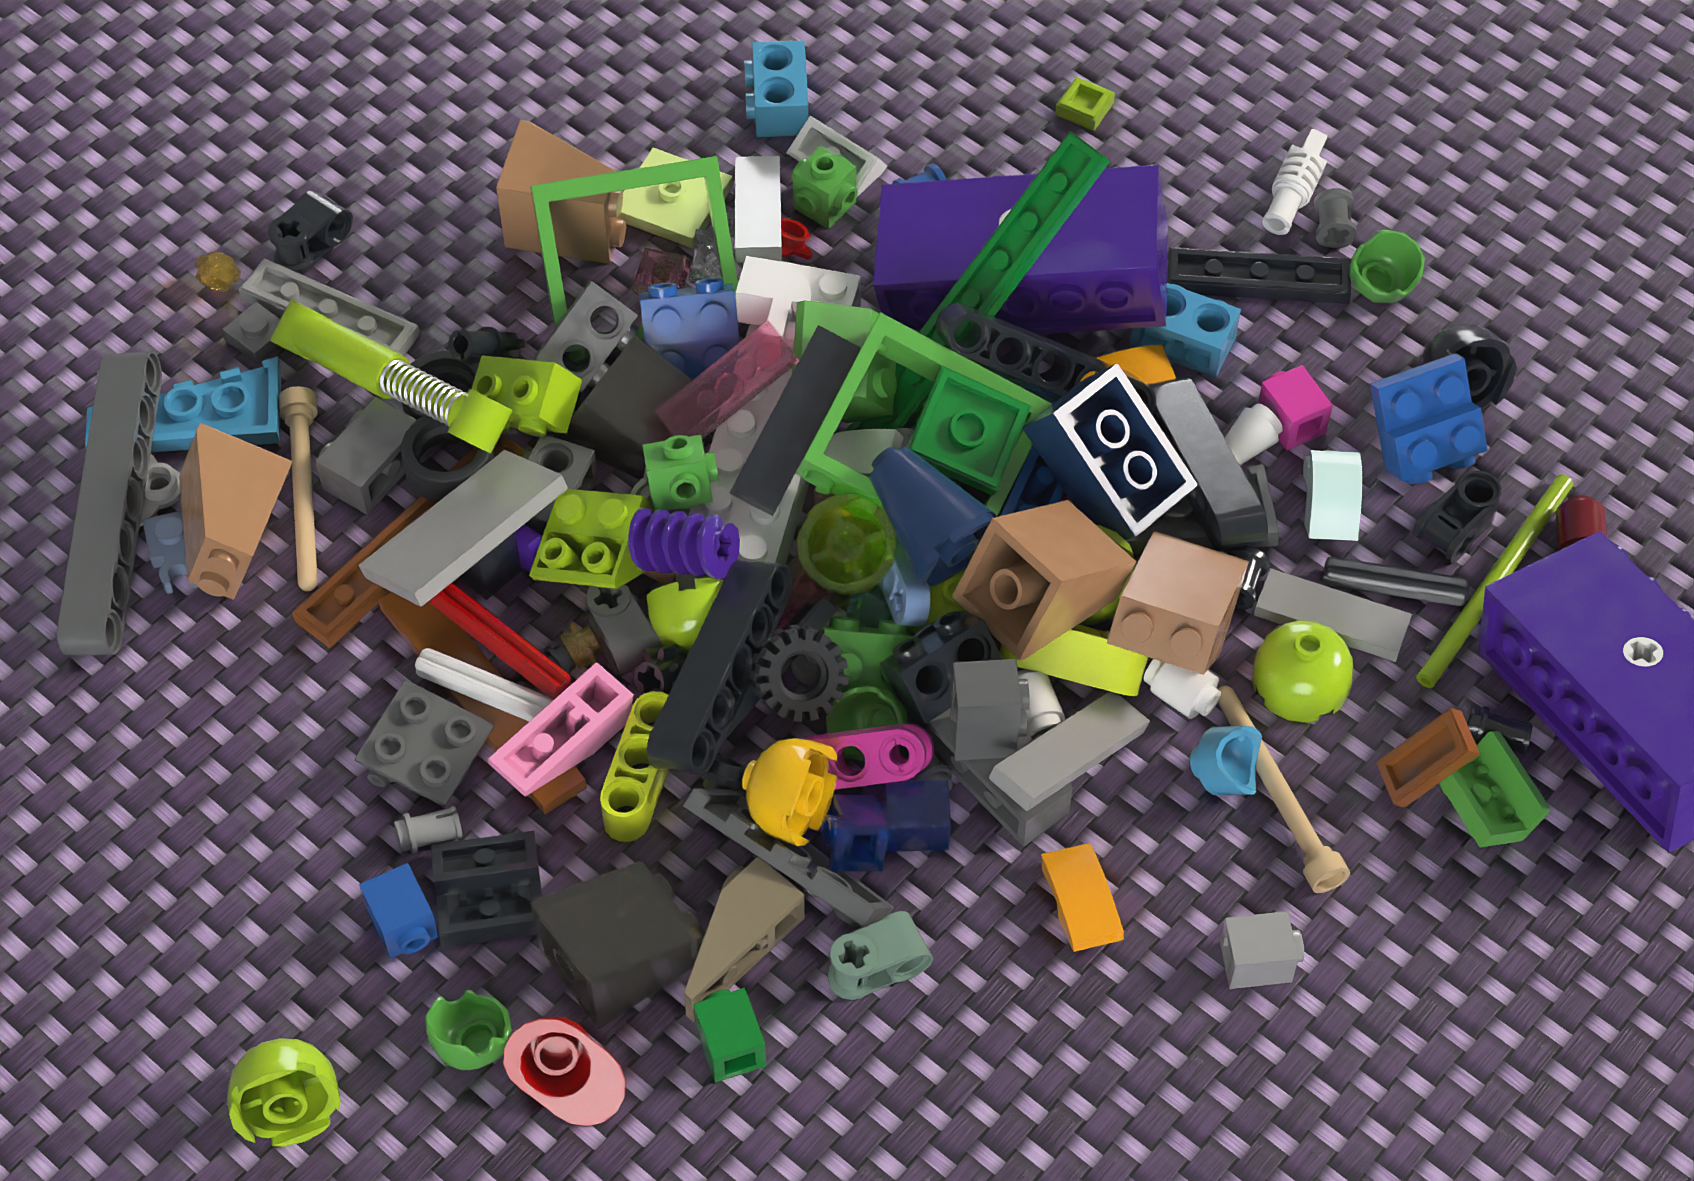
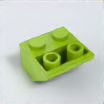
(589, 539)

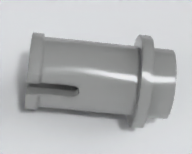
(427, 829)

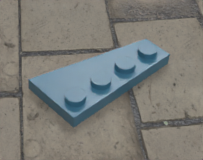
(234, 404)

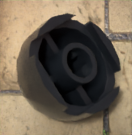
(1486, 360)

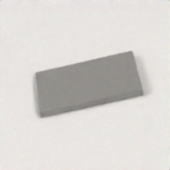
(463, 527)

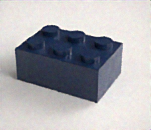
(1110, 454)

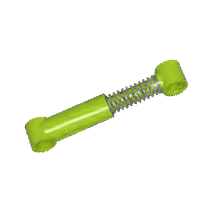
(390, 375)

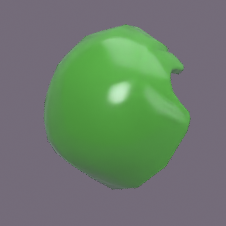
(1387, 267)
(864, 709)
(468, 1030)

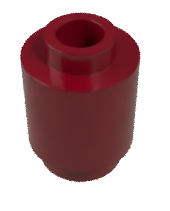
(1579, 519)

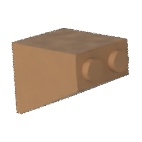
(582, 226)
(225, 507)
(1041, 575)
(1178, 603)

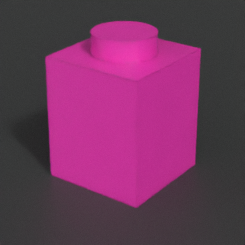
(1297, 404)

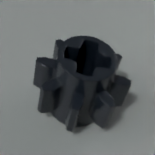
(659, 670)

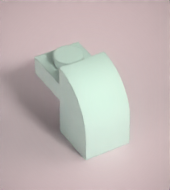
(1333, 494)

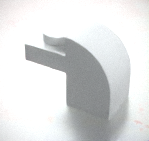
(771, 293)

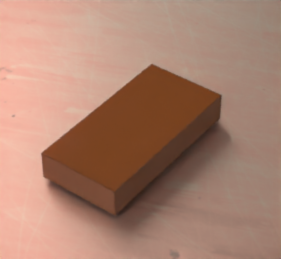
(1427, 757)

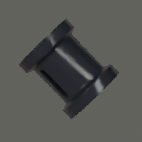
(1257, 567)

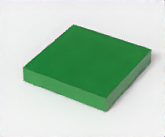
(968, 430)

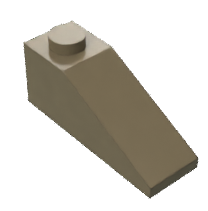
(747, 922)

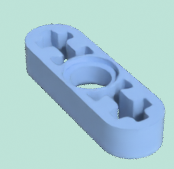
(905, 593)

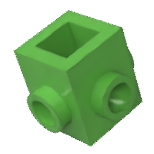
(824, 187)
(679, 472)

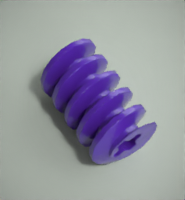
(683, 543)

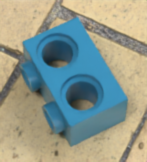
(779, 88)
(1196, 331)

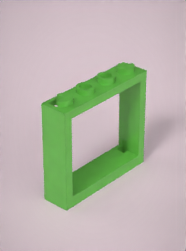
(625, 180)
(925, 359)

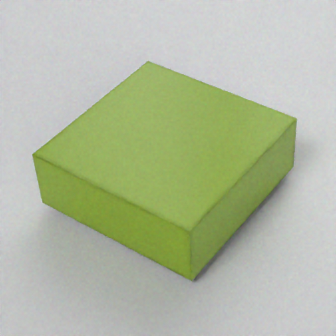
(1085, 103)

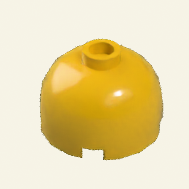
(790, 788)

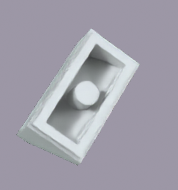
(818, 134)

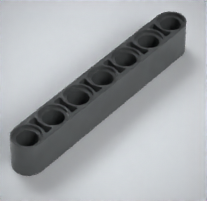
(110, 505)

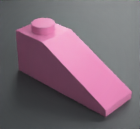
(565, 731)

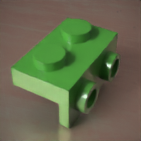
(865, 649)
(1495, 795)

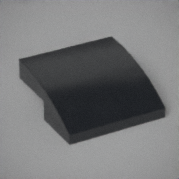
(486, 888)

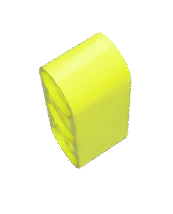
(1087, 659)
(633, 786)

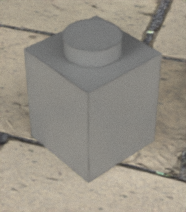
(1260, 949)

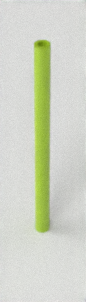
(1503, 567)

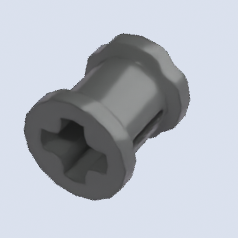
(1334, 214)

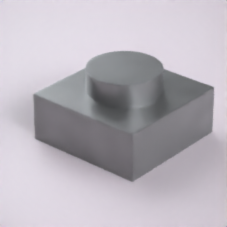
(252, 332)

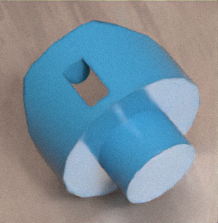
(1227, 760)

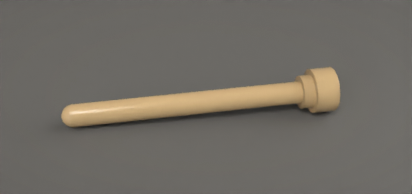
(298, 410)
(1323, 867)

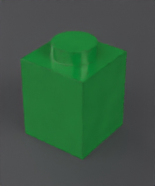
(729, 1034)

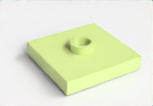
(670, 208)

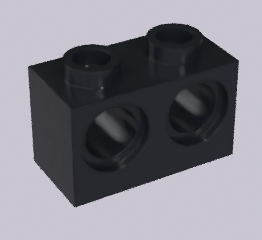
(937, 652)

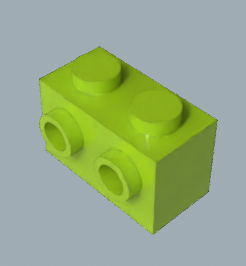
(536, 391)

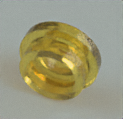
(217, 271)
(581, 645)

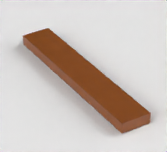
(348, 594)
(430, 628)

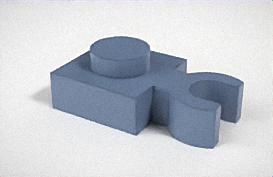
(167, 547)

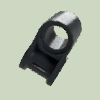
(308, 231)
(1455, 519)

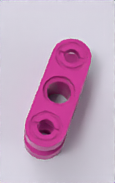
(881, 753)

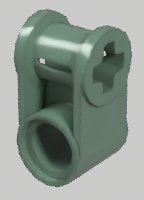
(877, 956)

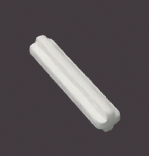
(480, 684)

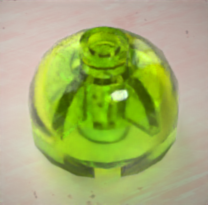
(847, 545)

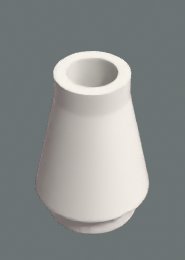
(1253, 432)

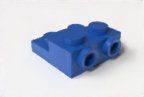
(690, 324)
(1428, 420)

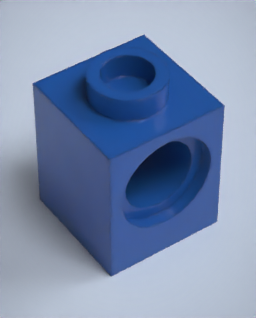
(399, 911)

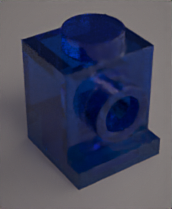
(856, 833)

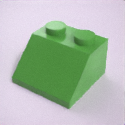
(877, 388)

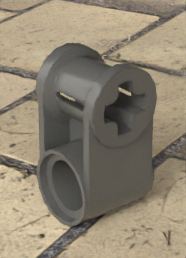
(620, 627)

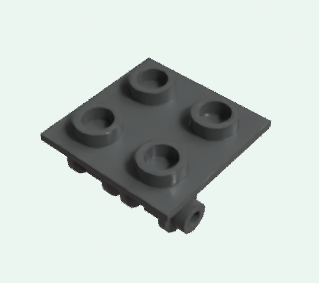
(423, 744)

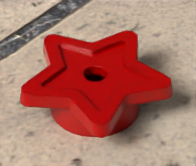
(794, 239)

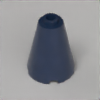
(929, 514)

